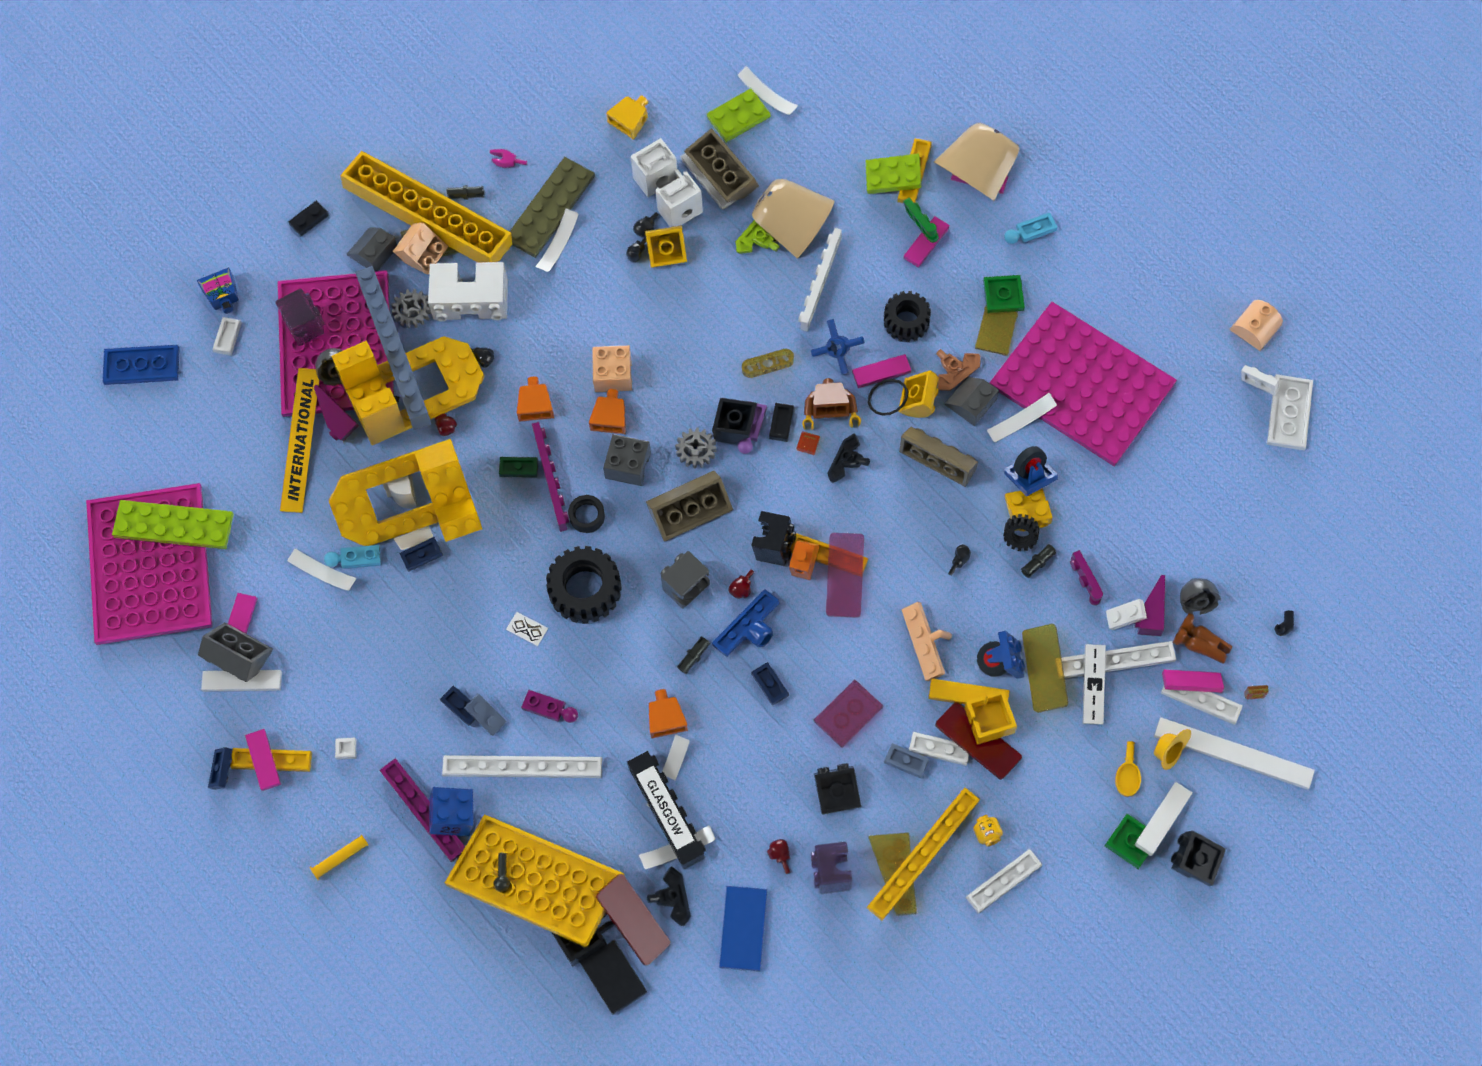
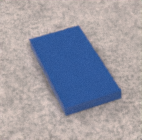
(141, 364)
(743, 928)

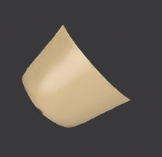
(980, 158)
(792, 214)

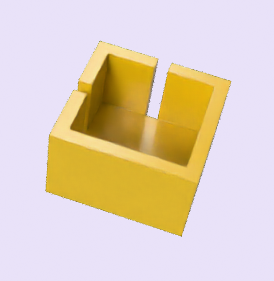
(992, 719)

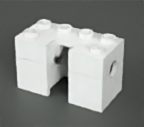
(657, 172)
(452, 297)

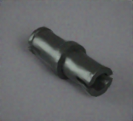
(465, 192)
(1038, 561)
(693, 655)

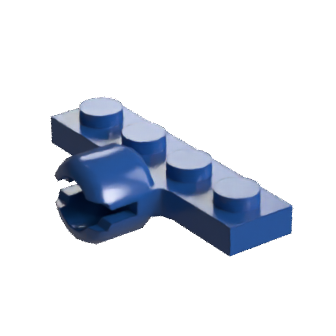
(749, 625)

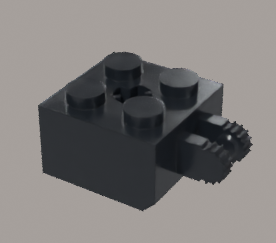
(575, 952)

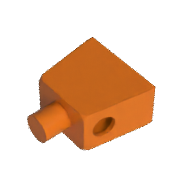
(534, 401)
(608, 414)
(803, 559)
(665, 716)

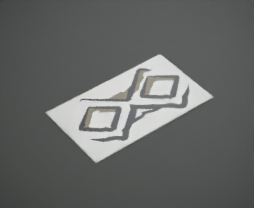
(527, 628)

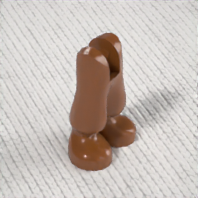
(1201, 640)

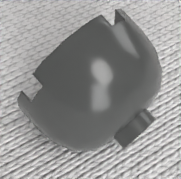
(326, 368)
(1199, 596)

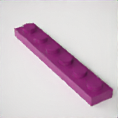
(553, 483)
(419, 806)

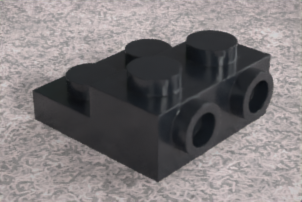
(837, 788)
(1197, 857)

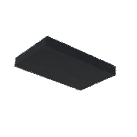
(613, 977)

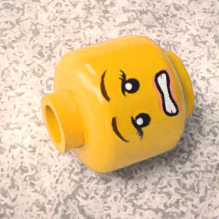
(988, 830)

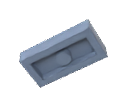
(485, 714)
(906, 760)

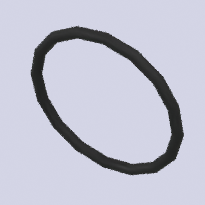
(894, 411)

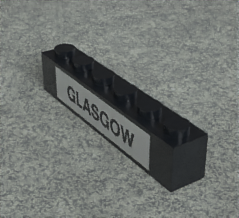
(665, 809)

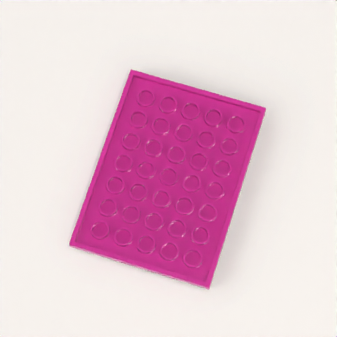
(346, 325)
(1097, 383)
(145, 585)

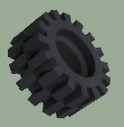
(1021, 541)

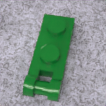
(921, 220)

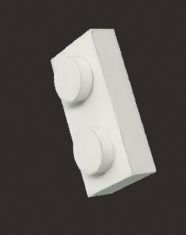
(1260, 380)
(1126, 614)

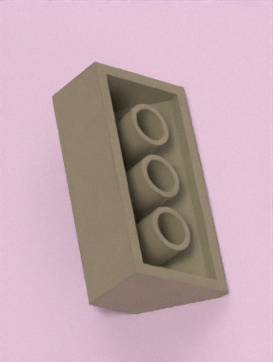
(721, 167)
(938, 456)
(689, 505)

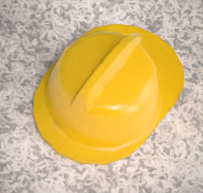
(1170, 748)

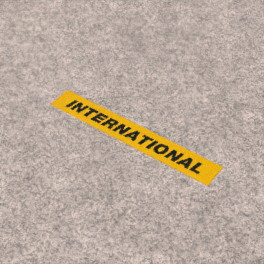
(299, 441)

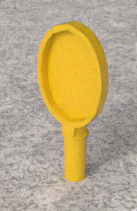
(1128, 774)

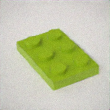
(738, 115)
(893, 173)

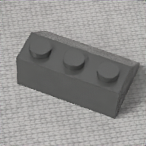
(234, 651)

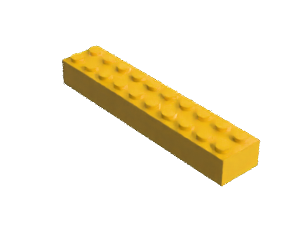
(417, 203)

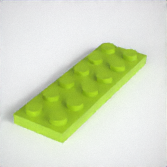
(173, 524)

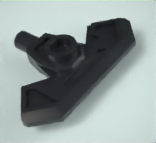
(846, 458)
(673, 896)

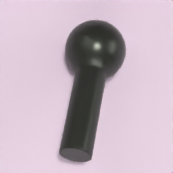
(501, 883)

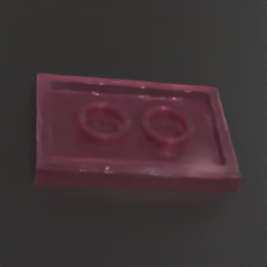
(848, 713)

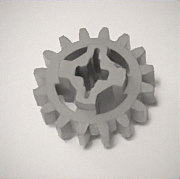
(411, 308)
(689, 442)

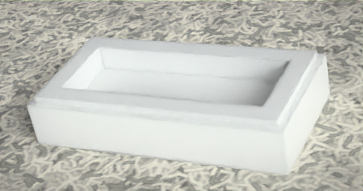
(227, 336)

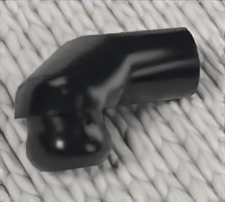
(1286, 626)

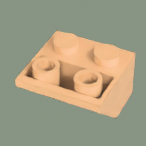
(420, 247)

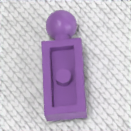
(745, 446)

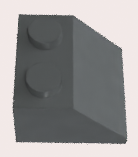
(373, 248)
(972, 399)

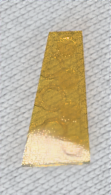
(890, 853)

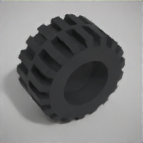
(907, 303)

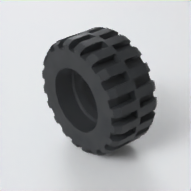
(579, 561)

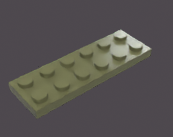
(548, 206)

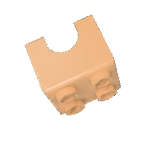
(612, 368)

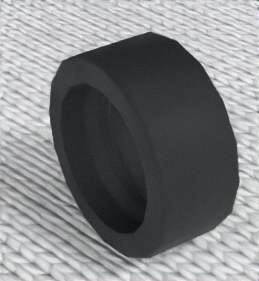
(584, 500)

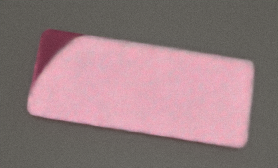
(845, 575)

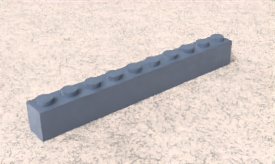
(393, 348)

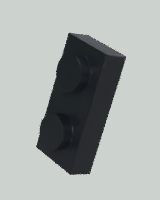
(308, 218)

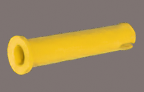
(339, 856)

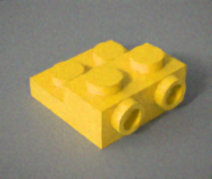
(1032, 505)

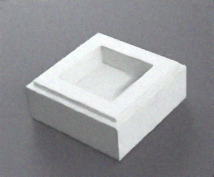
(345, 748)

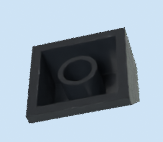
(733, 420)

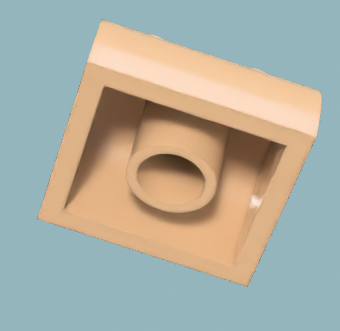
(1258, 324)

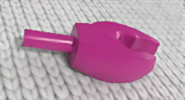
(508, 158)

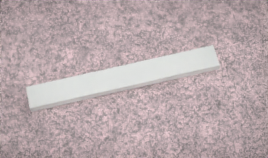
(1240, 755)
(522, 766)

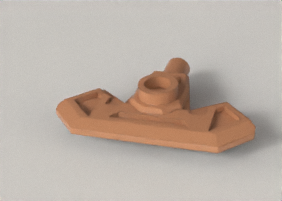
(956, 369)

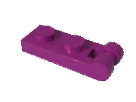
(1086, 577)

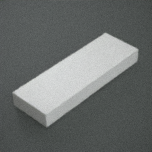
(938, 748)

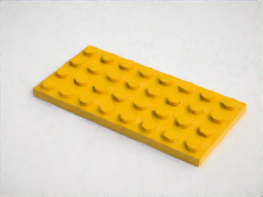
(546, 881)

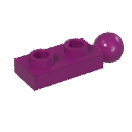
(548, 707)

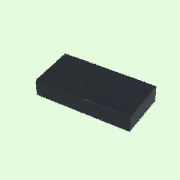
(781, 422)

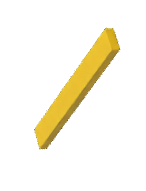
(923, 854)

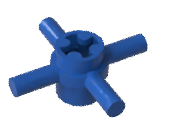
(831, 348)

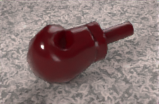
(445, 424)
(740, 586)
(779, 850)

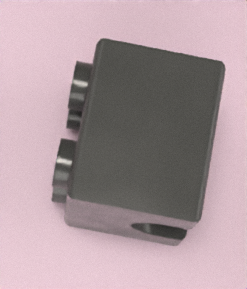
(626, 459)
(684, 579)

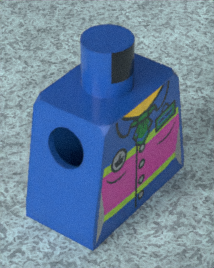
(220, 290)

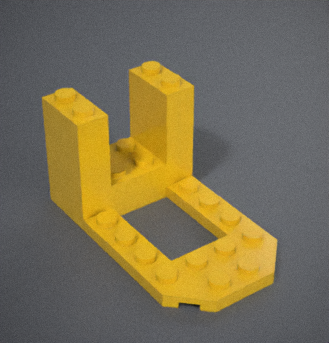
(375, 403)
(443, 480)

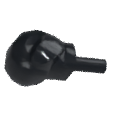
(644, 224)
(634, 251)
(483, 356)
(962, 555)

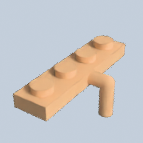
(924, 641)

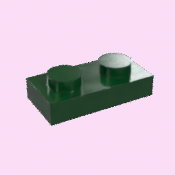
(518, 467)

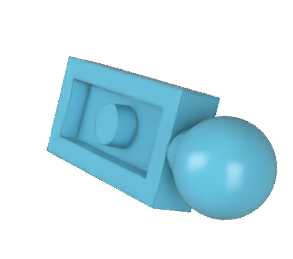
(1031, 229)
(355, 557)

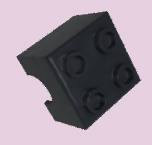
(778, 537)

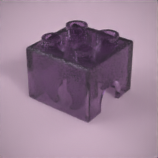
(301, 316)
(827, 876)

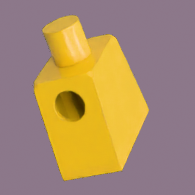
(628, 115)

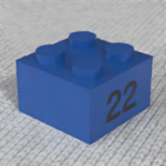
(451, 811)

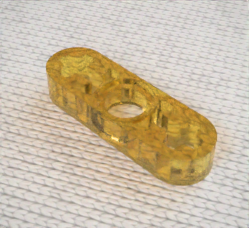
(771, 356)

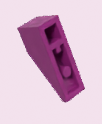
(335, 417)
(1154, 611)

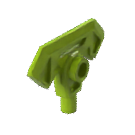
(756, 235)

